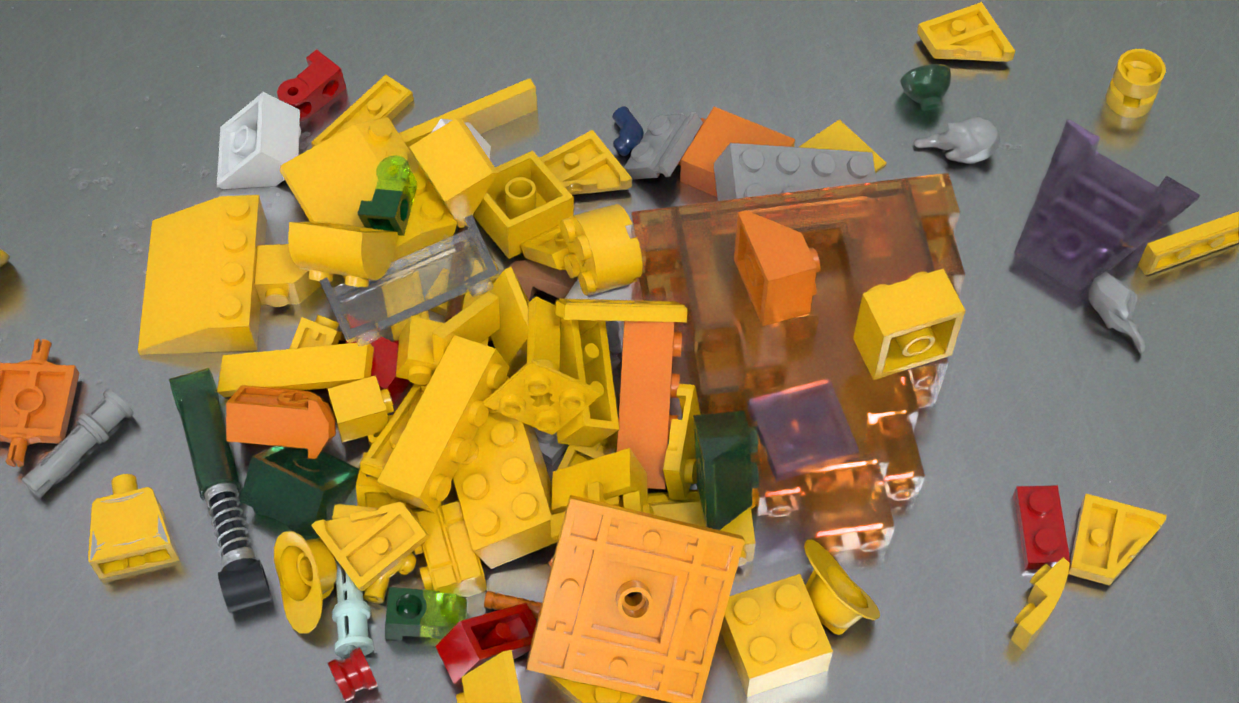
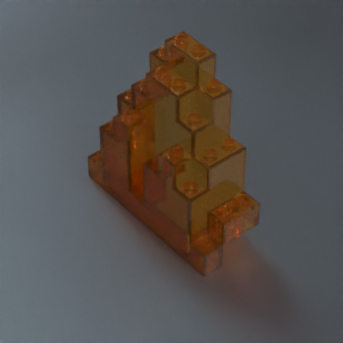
(862, 240)

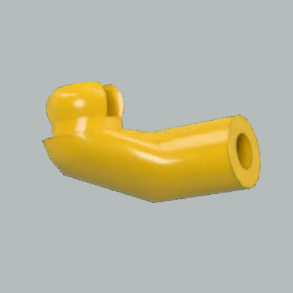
(377, 591)

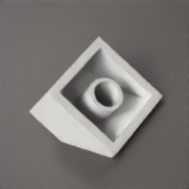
(258, 143)

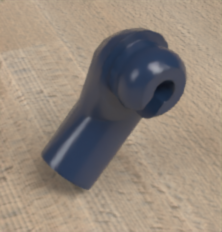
(630, 133)

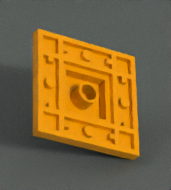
(641, 643)

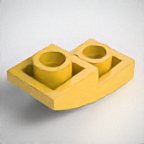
(1046, 591)

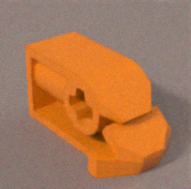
(279, 418)

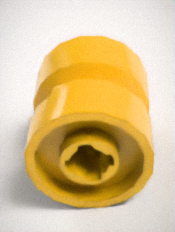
(1135, 83)

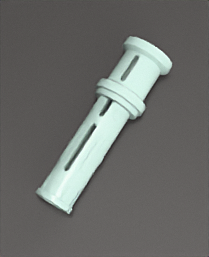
(351, 617)

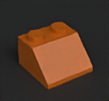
(775, 268)

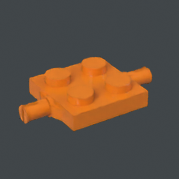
(35, 401)

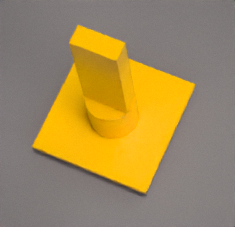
(539, 391)

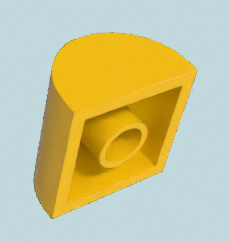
(341, 250)

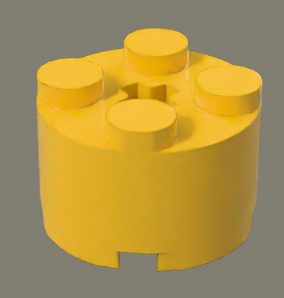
(601, 249)

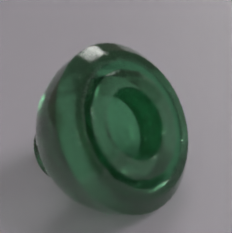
(927, 85)

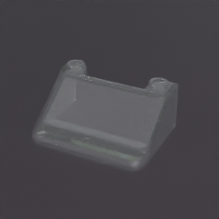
(414, 285)

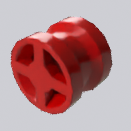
(352, 674)

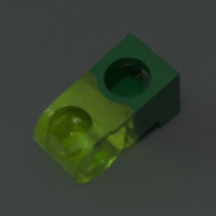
(391, 198)
(422, 613)

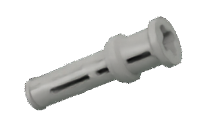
(90, 429)

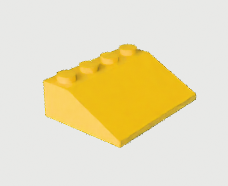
(342, 172)
(203, 278)

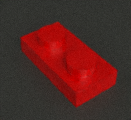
(1041, 526)

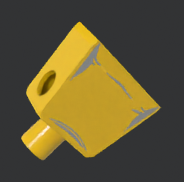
(129, 530)

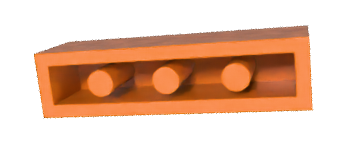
(646, 394)

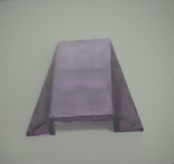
(1093, 212)

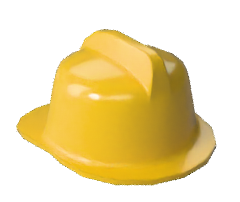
(305, 576)
(834, 594)

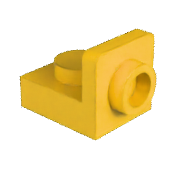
(317, 333)

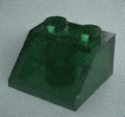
(724, 466)
(295, 488)

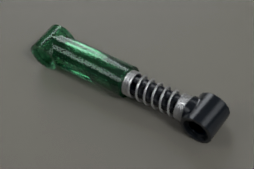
(218, 483)

